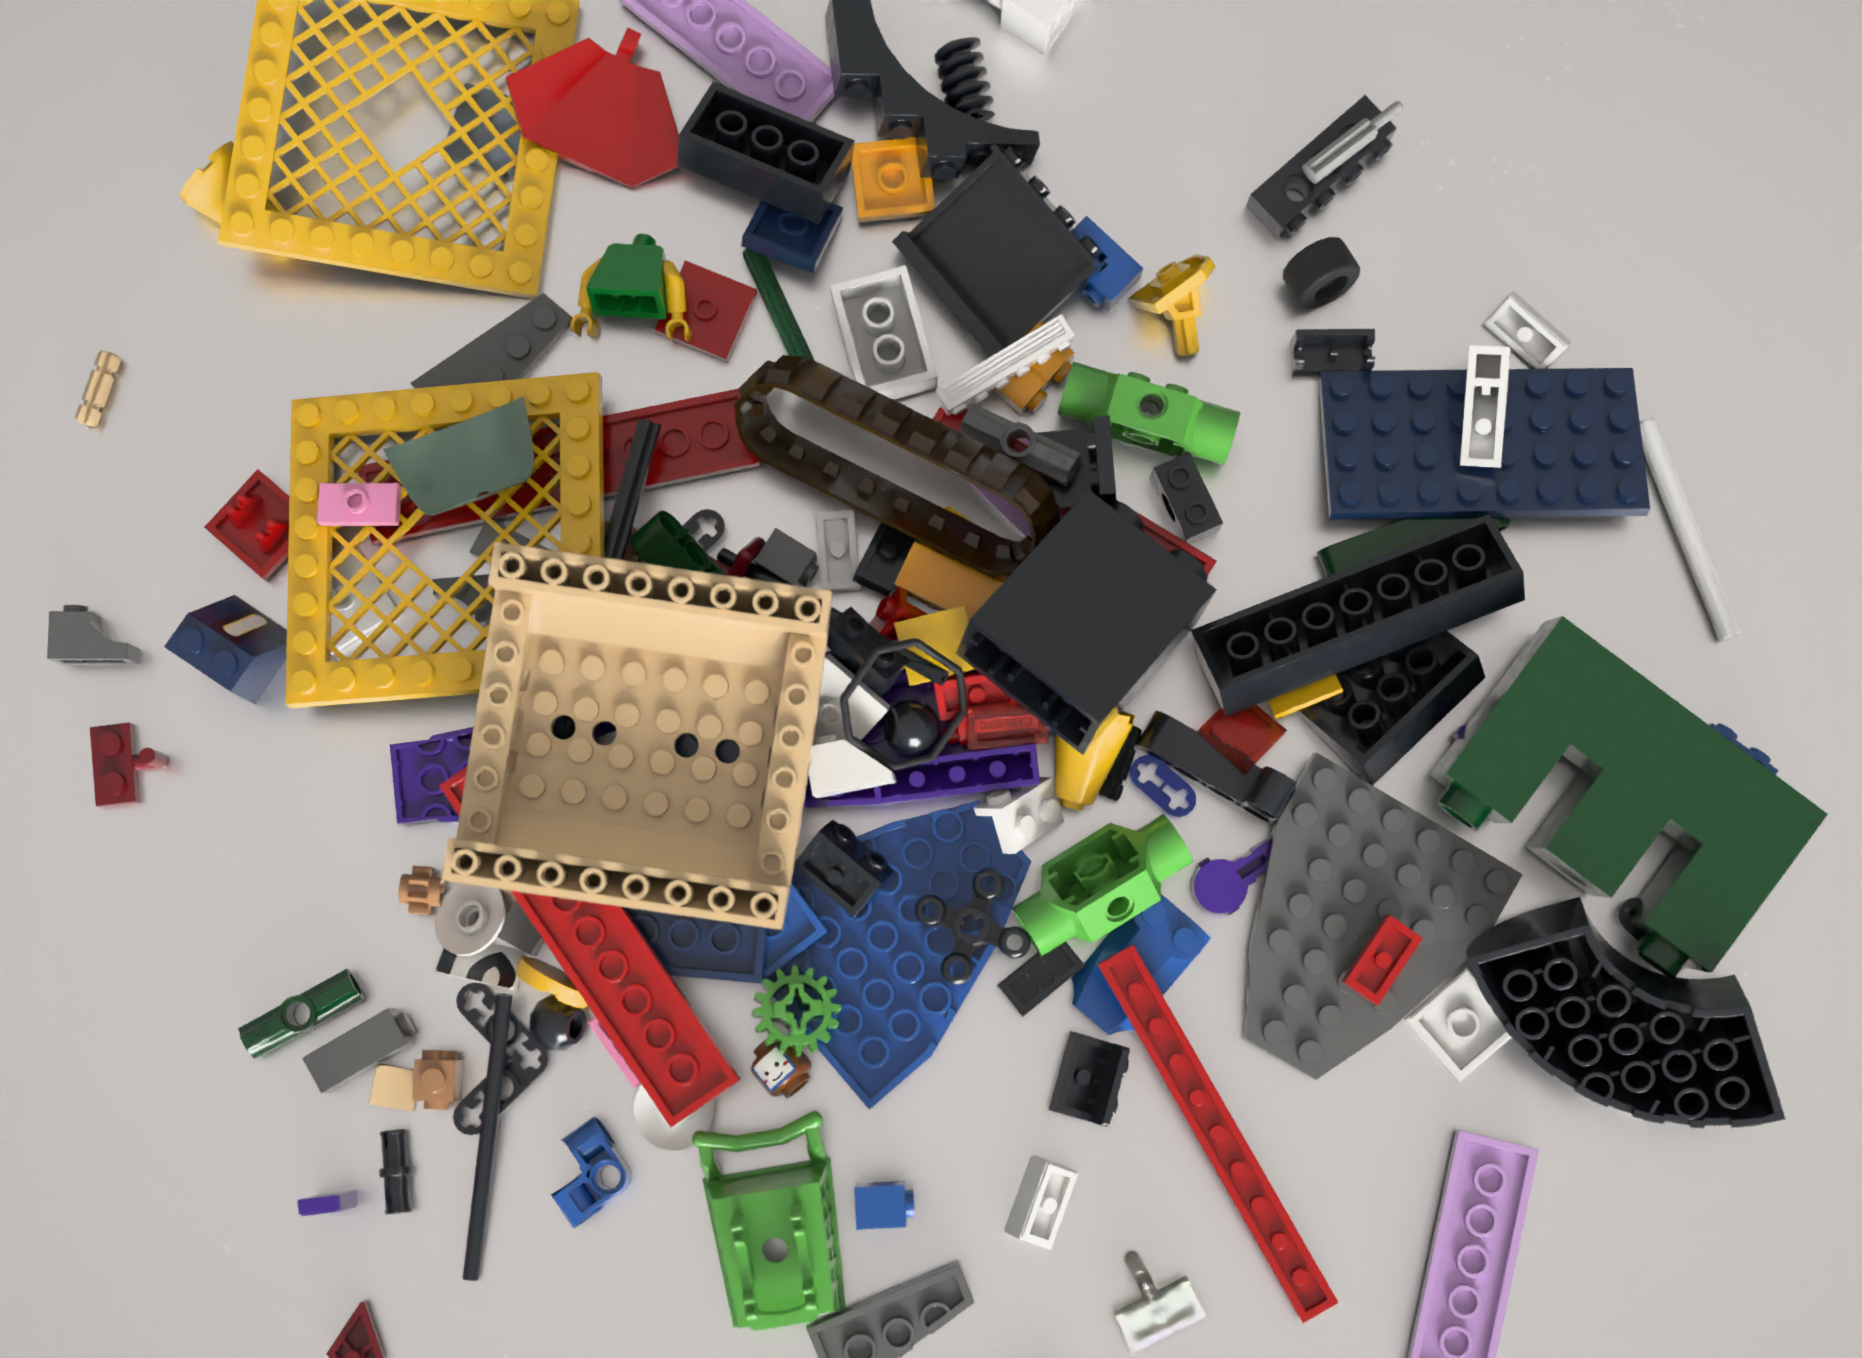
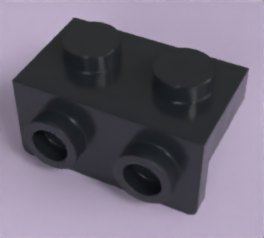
(1090, 1079)

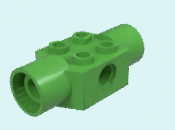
(1180, 421)
(1101, 883)

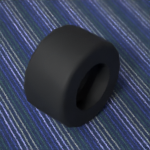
(1321, 272)

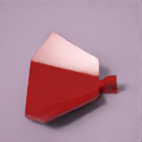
(598, 111)

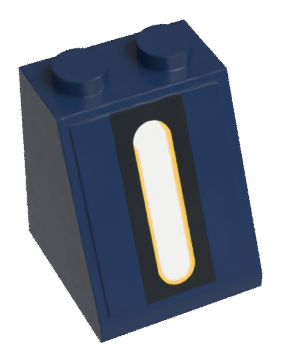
(232, 646)

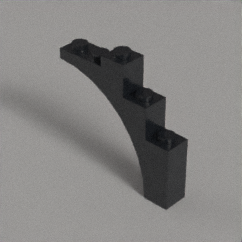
(902, 107)

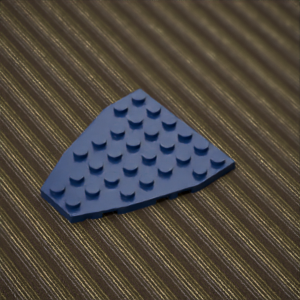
(891, 963)

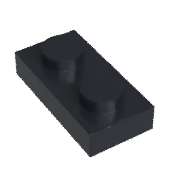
(883, 559)

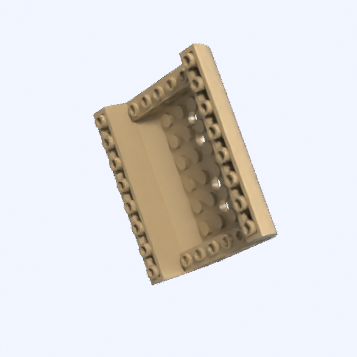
(658, 661)

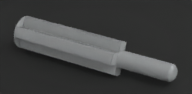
(1348, 144)

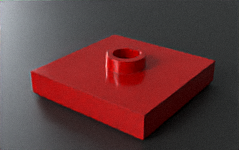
(714, 311)

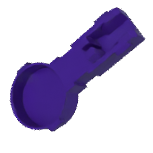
(1219, 886)

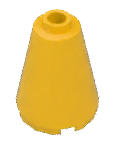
(207, 187)
(1082, 776)

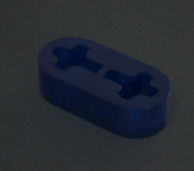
(1167, 778)

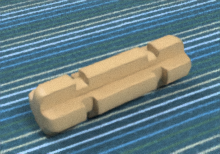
(97, 388)

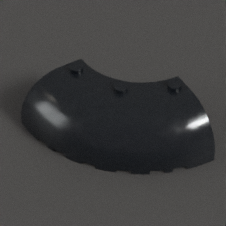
(1623, 1031)

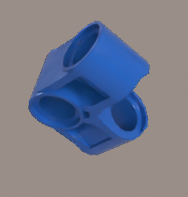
(586, 1193)

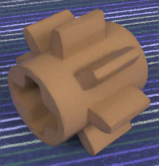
(421, 890)

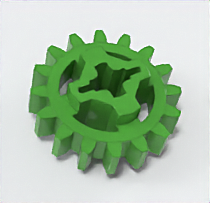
(814, 1009)

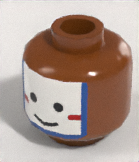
(779, 1072)

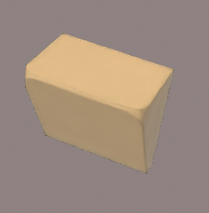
(392, 1087)

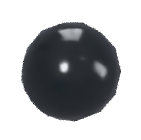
(911, 727)
(556, 1024)

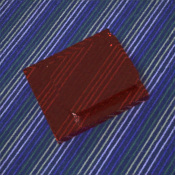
(1243, 735)

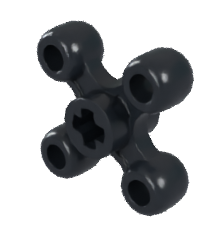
(979, 909)

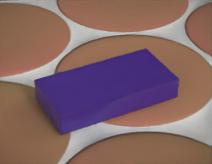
(327, 1203)

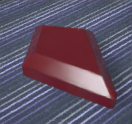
(357, 1337)

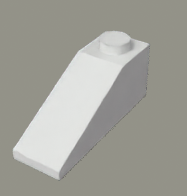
(1485, 406)

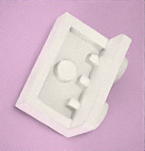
(1022, 813)

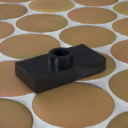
(1040, 977)

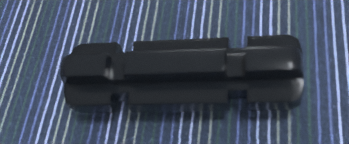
(1112, 786)

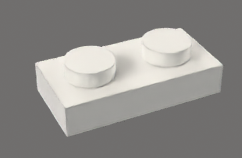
(837, 550)

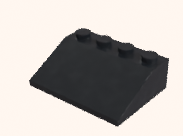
(1394, 702)

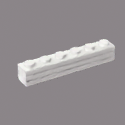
(1004, 365)

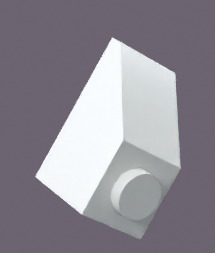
(843, 768)

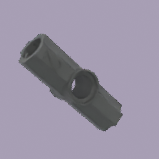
(1042, 454)

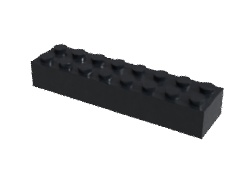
(1358, 614)

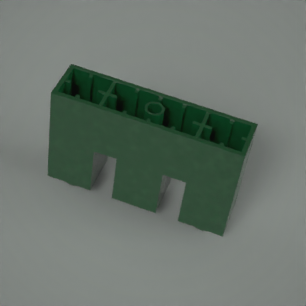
(1643, 772)

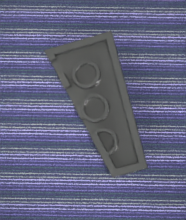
(505, 350)
(894, 1319)

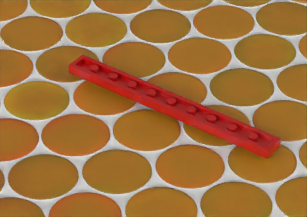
(1217, 1133)

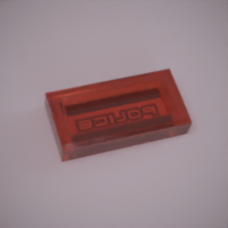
(1002, 727)

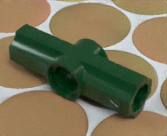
(279, 1026)

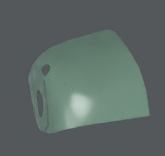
(466, 459)

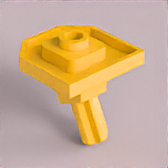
(1177, 297)

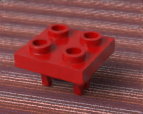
(255, 524)

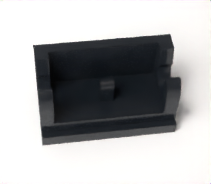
(1331, 351)

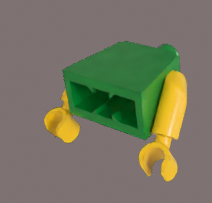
(632, 283)

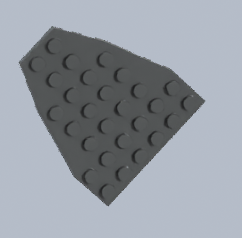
(1331, 876)

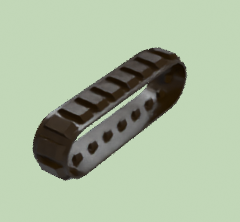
(878, 496)

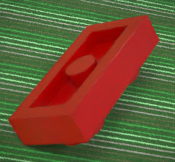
(1382, 959)

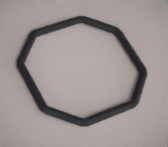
(859, 676)

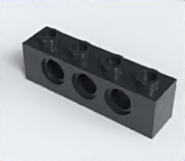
(1282, 214)

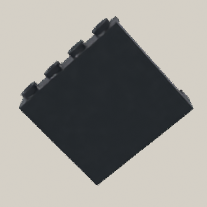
(1000, 251)

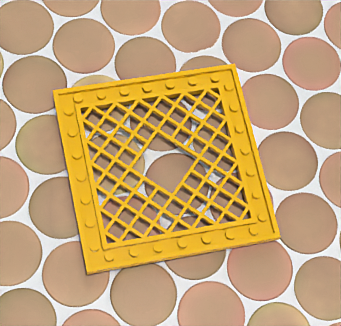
(362, 247)
(310, 605)

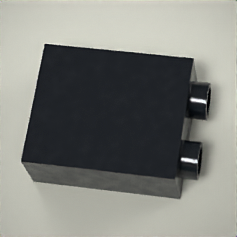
(1086, 619)

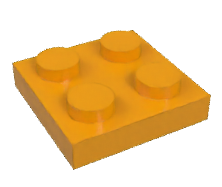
(890, 181)

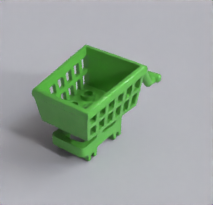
(769, 1203)

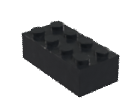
(765, 152)

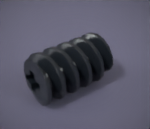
(961, 77)

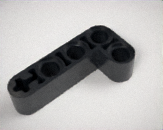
(1259, 792)

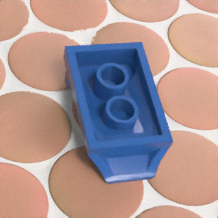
(1165, 943)

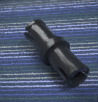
(395, 1171)

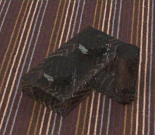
(1158, 1310)

